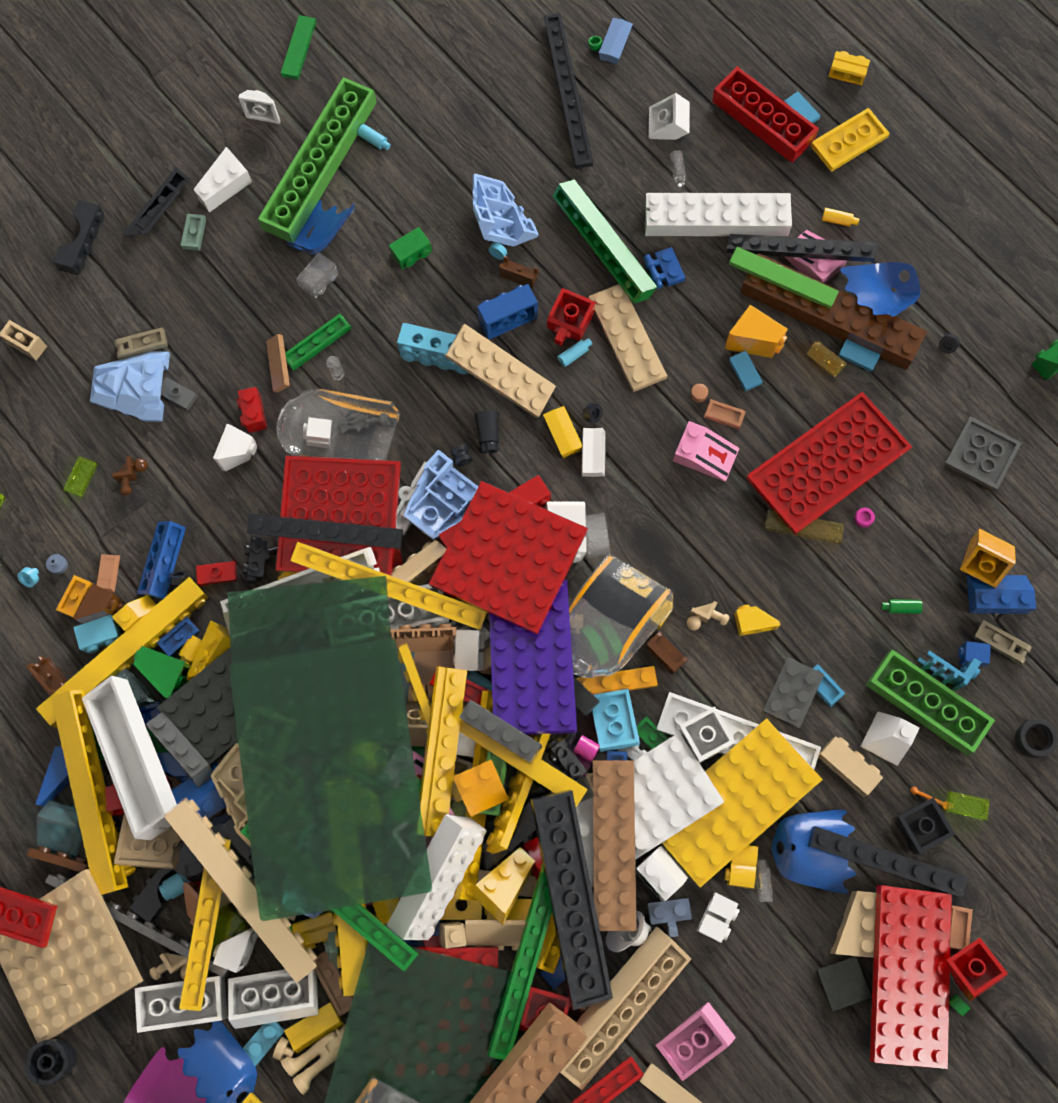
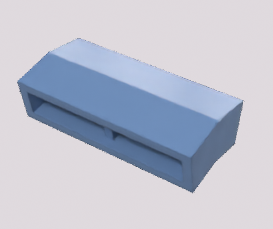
(615, 40)

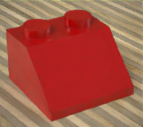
(975, 969)

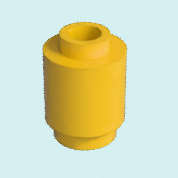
(190, 649)

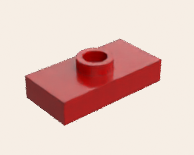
(216, 573)

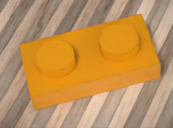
(74, 596)

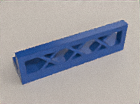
(162, 560)

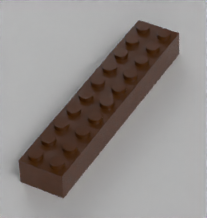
(886, 335)

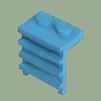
(957, 677)

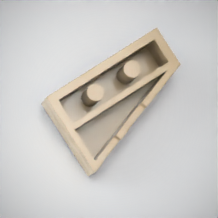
(858, 926)

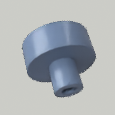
(56, 564)

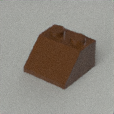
(98, 604)

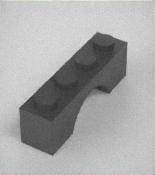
(500, 731)
(180, 749)

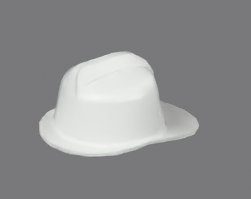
(620, 940)

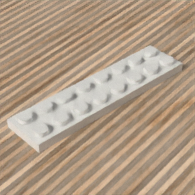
(680, 710)

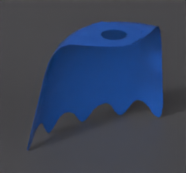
(326, 227)
(873, 286)
(808, 864)
(218, 1065)

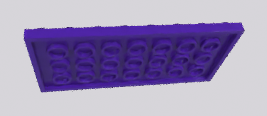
(535, 672)

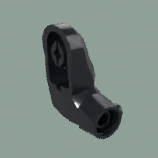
(191, 869)

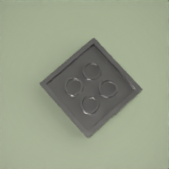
(982, 454)

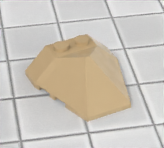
(230, 786)

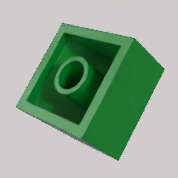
(1047, 361)

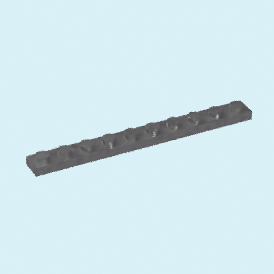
(148, 929)

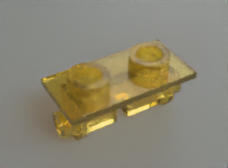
(826, 358)

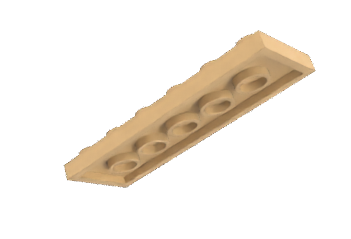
(628, 338)
(500, 370)

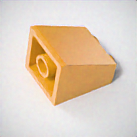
(756, 334)
(988, 558)

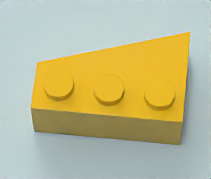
(213, 645)
(504, 884)

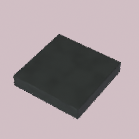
(843, 983)

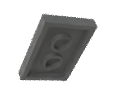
(793, 692)

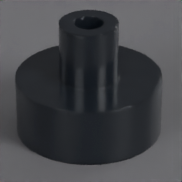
(949, 343)
(593, 412)
(178, 577)

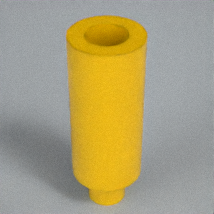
(839, 217)

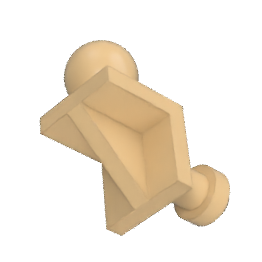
(703, 614)
(172, 963)

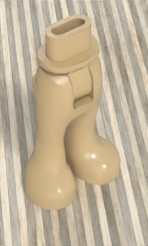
(326, 1048)

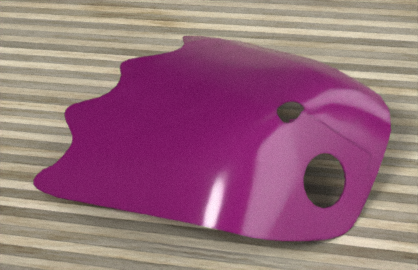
(164, 1083)

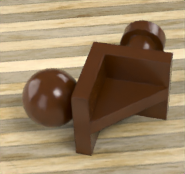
(128, 473)

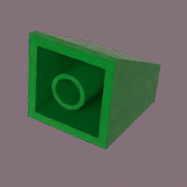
(163, 671)

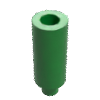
(902, 606)

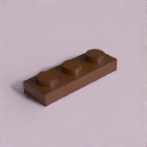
(60, 858)

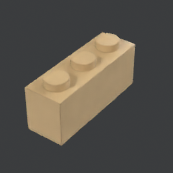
(850, 766)

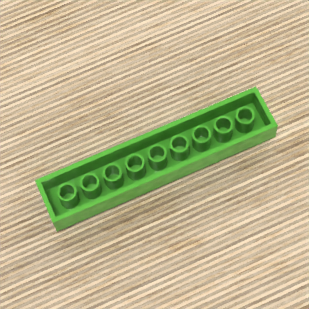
(317, 160)

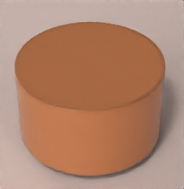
(699, 393)

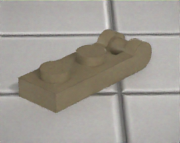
(141, 343)
(1002, 642)

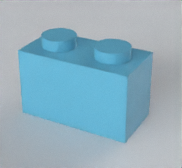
(97, 634)

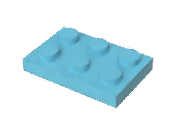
(615, 721)

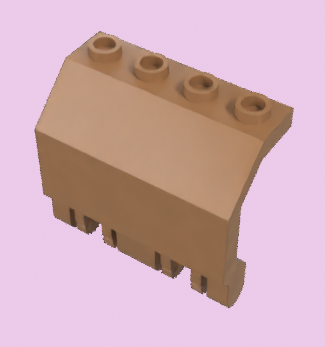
(431, 649)

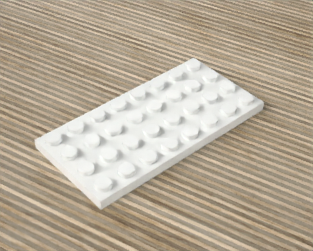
(668, 797)

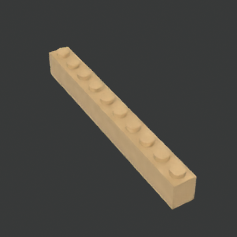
(239, 888)

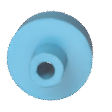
(28, 576)

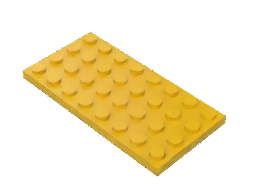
(758, 786)

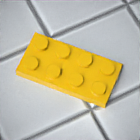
(849, 139)

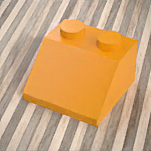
(480, 788)

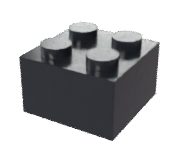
(923, 826)

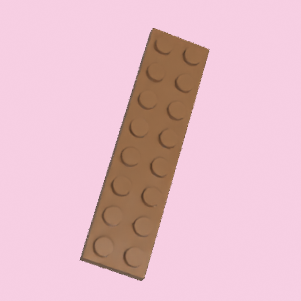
(614, 845)

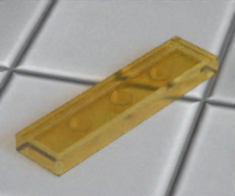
(818, 529)

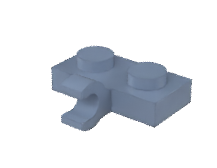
(670, 913)

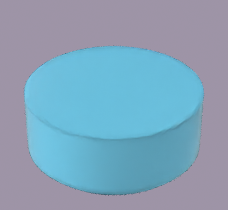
(498, 251)

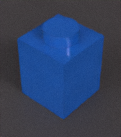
(971, 650)

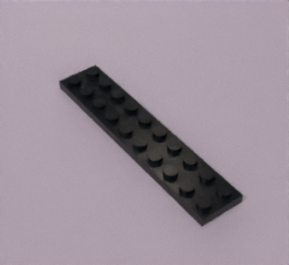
(571, 899)

